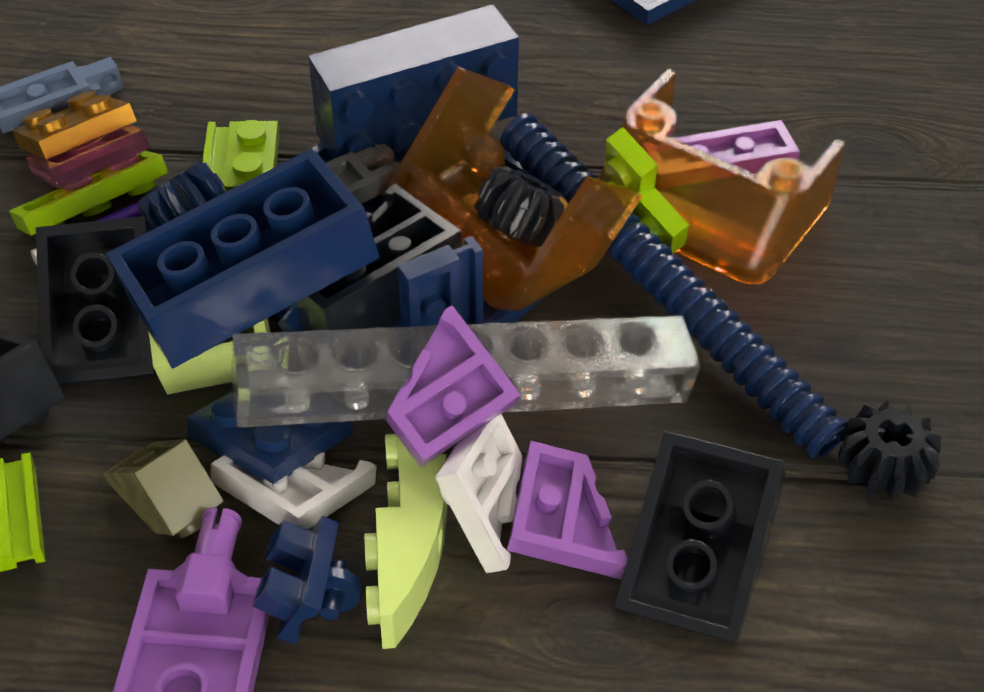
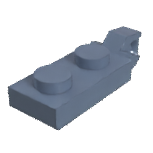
(53, 89)

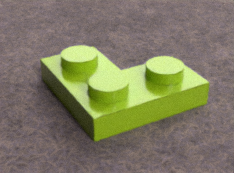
(633, 168)

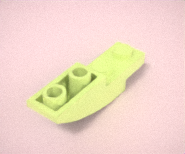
(405, 543)

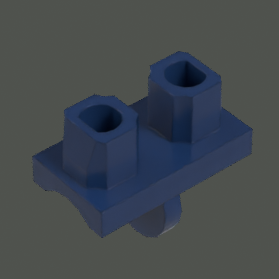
(315, 580)

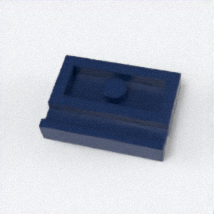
(440, 281)

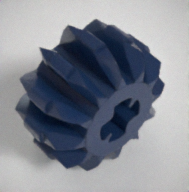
(181, 194)

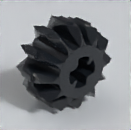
(519, 205)
(890, 451)

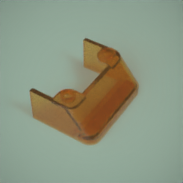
(448, 169)
(735, 217)

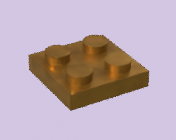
(83, 121)

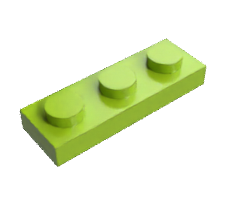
(91, 198)

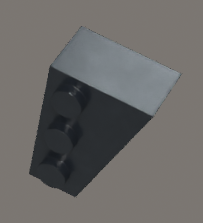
(371, 294)

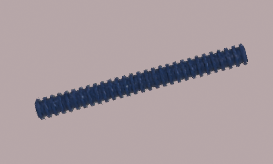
(686, 296)

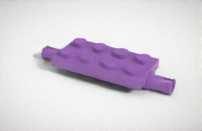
(197, 621)

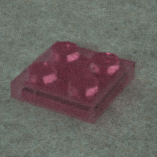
(75, 166)

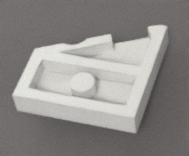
(481, 489)
(301, 497)

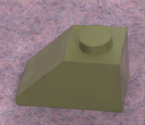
(165, 487)

